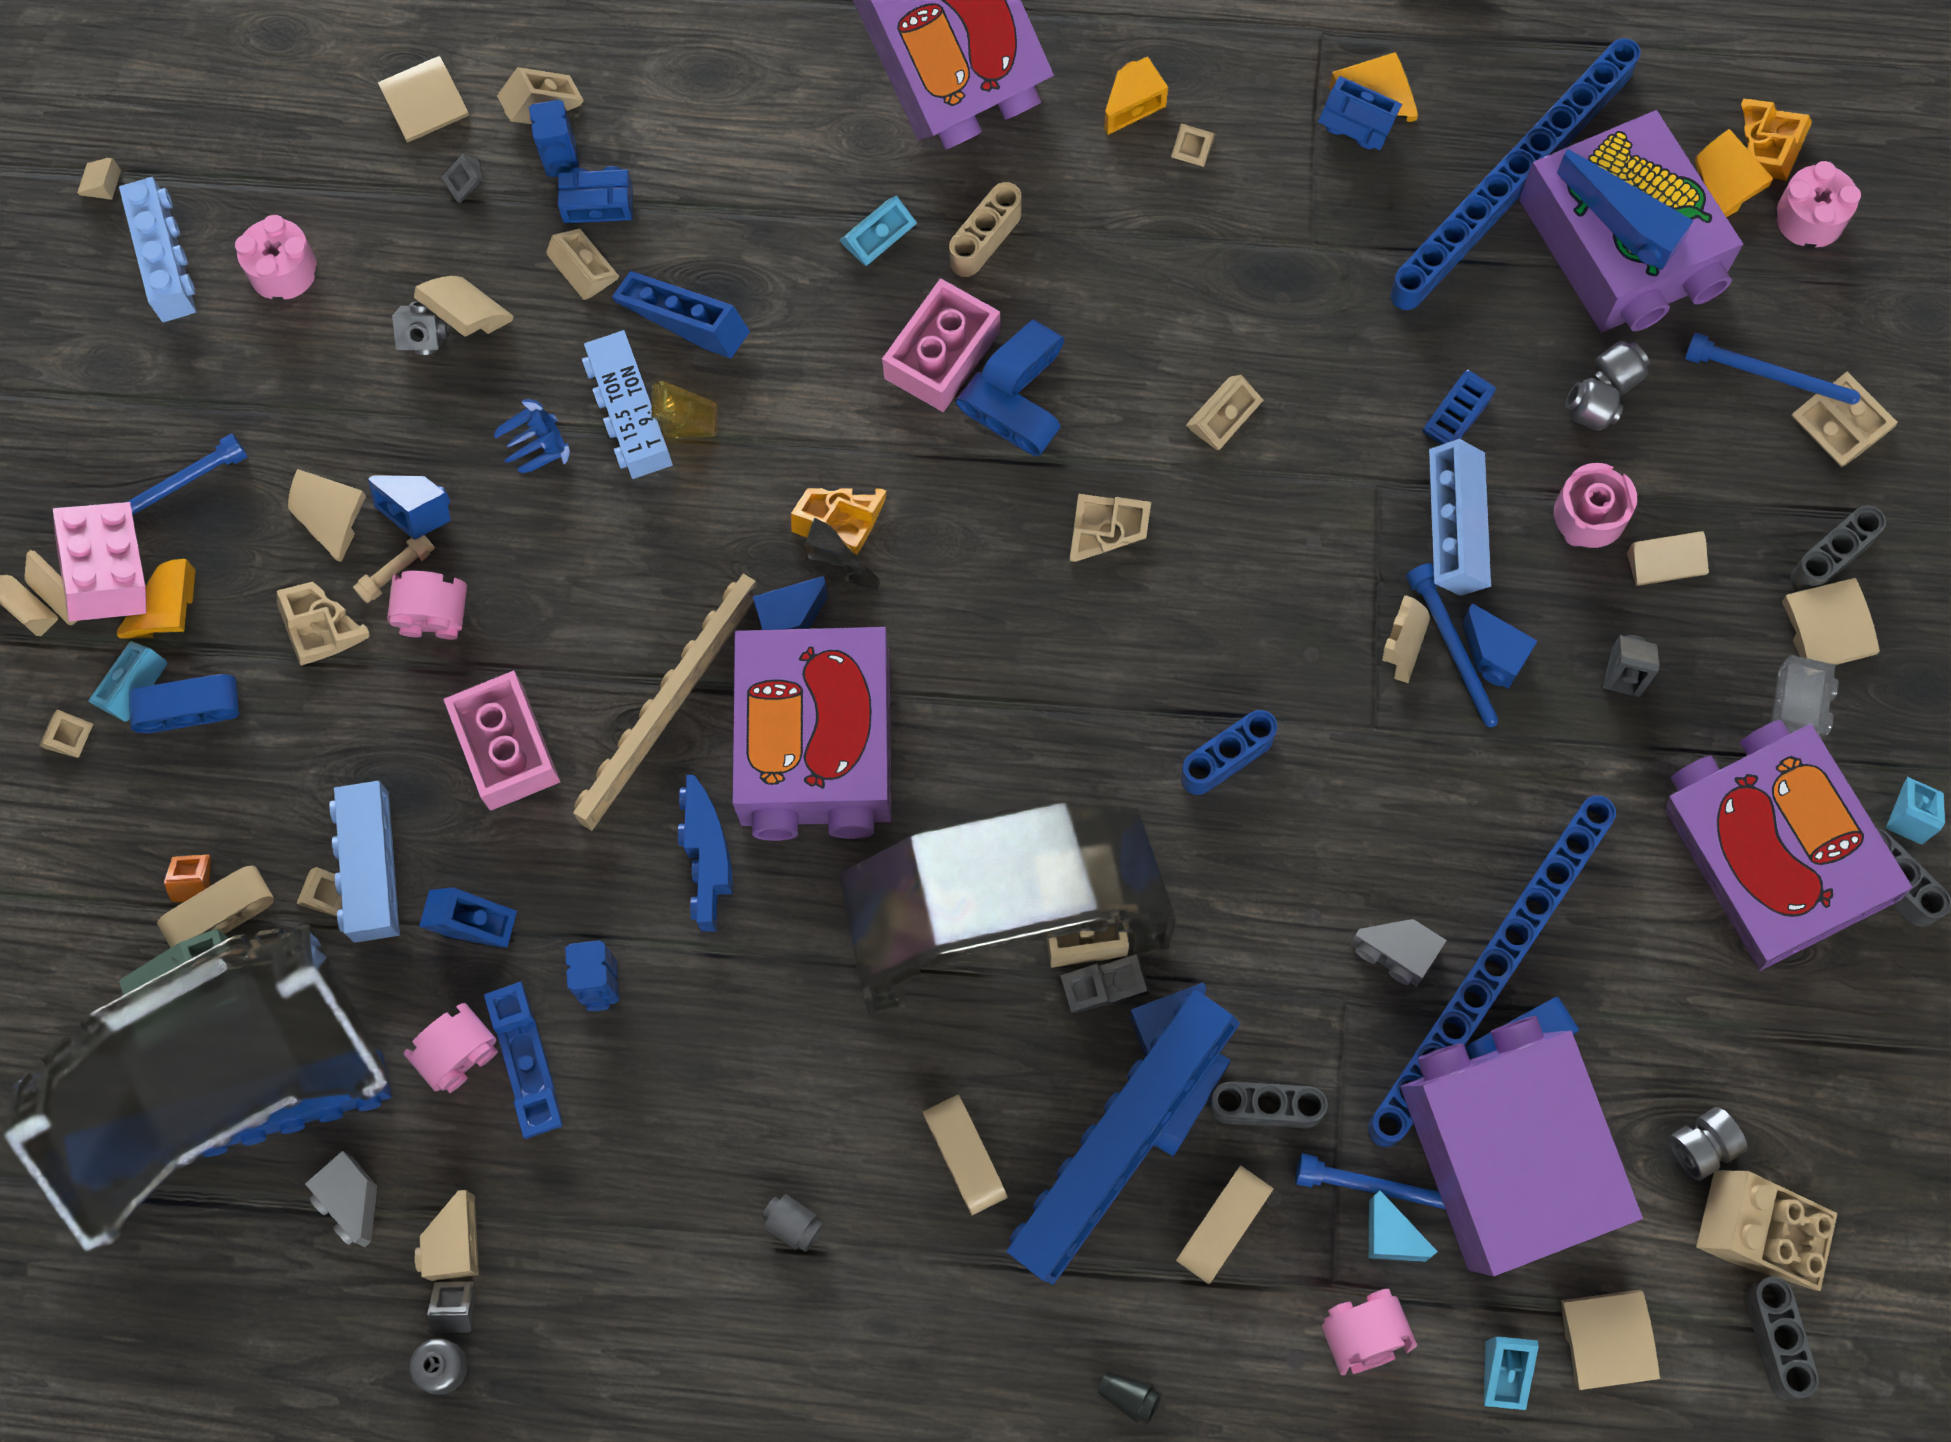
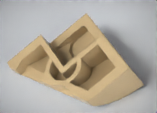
(326, 510)
(1107, 524)
(316, 623)
(1406, 637)

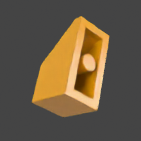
(1134, 95)

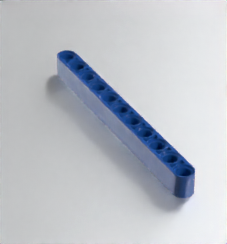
(1613, 71)
(1503, 953)

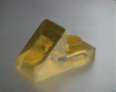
(683, 412)

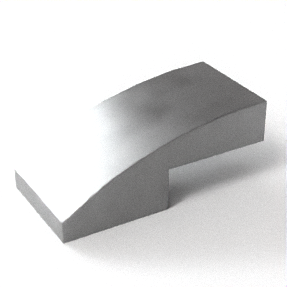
(1105, 984)

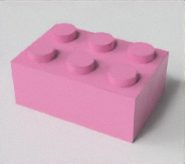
(941, 345)
(99, 561)
(501, 740)

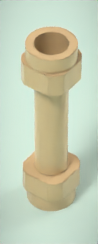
(370, 587)

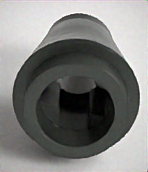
(1130, 1396)

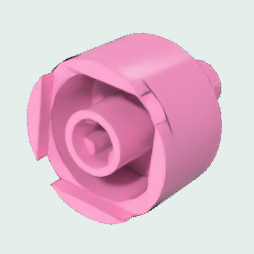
(1817, 205)
(276, 258)
(1595, 506)
(426, 604)
(451, 1048)
(1367, 1333)

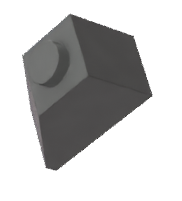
(1631, 665)

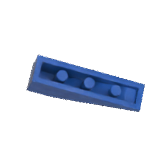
(1634, 217)
(686, 313)

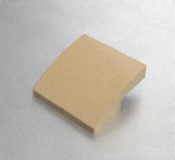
(423, 99)
(462, 305)
(1844, 428)
(1832, 623)
(1610, 1339)

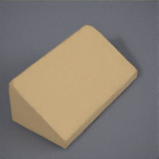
(581, 263)
(1225, 411)
(1668, 558)
(46, 584)
(25, 606)

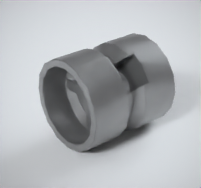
(1711, 1141)

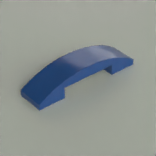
(525, 1060)

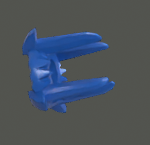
(544, 428)

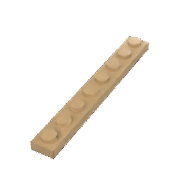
(658, 712)

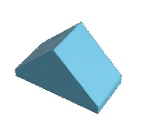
(1917, 812)
(1393, 1235)
(1508, 1371)

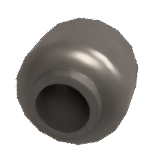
(1622, 366)
(1594, 404)
(451, 1366)

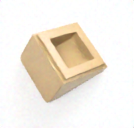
(1193, 145)
(100, 179)
(66, 734)
(320, 892)

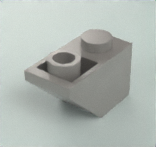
(1401, 947)
(348, 1196)

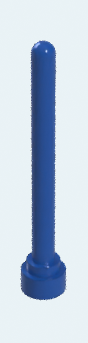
(1703, 350)
(228, 451)
(1422, 581)
(1312, 1171)

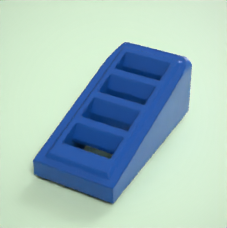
(1470, 390)

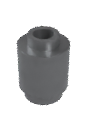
(792, 1222)

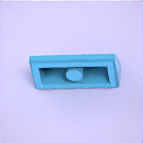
(878, 230)
(133, 669)

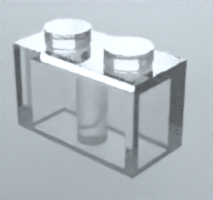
(1805, 694)

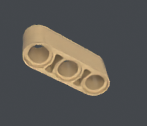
(984, 243)
(218, 907)
(965, 1154)
(1224, 1224)

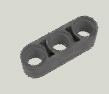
(1848, 538)
(1923, 886)
(1285, 1096)
(1776, 1359)

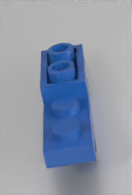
(704, 840)

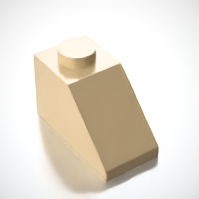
(533, 87)
(450, 1241)

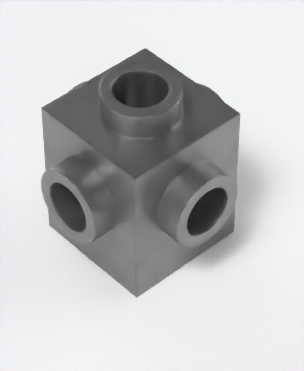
(419, 329)

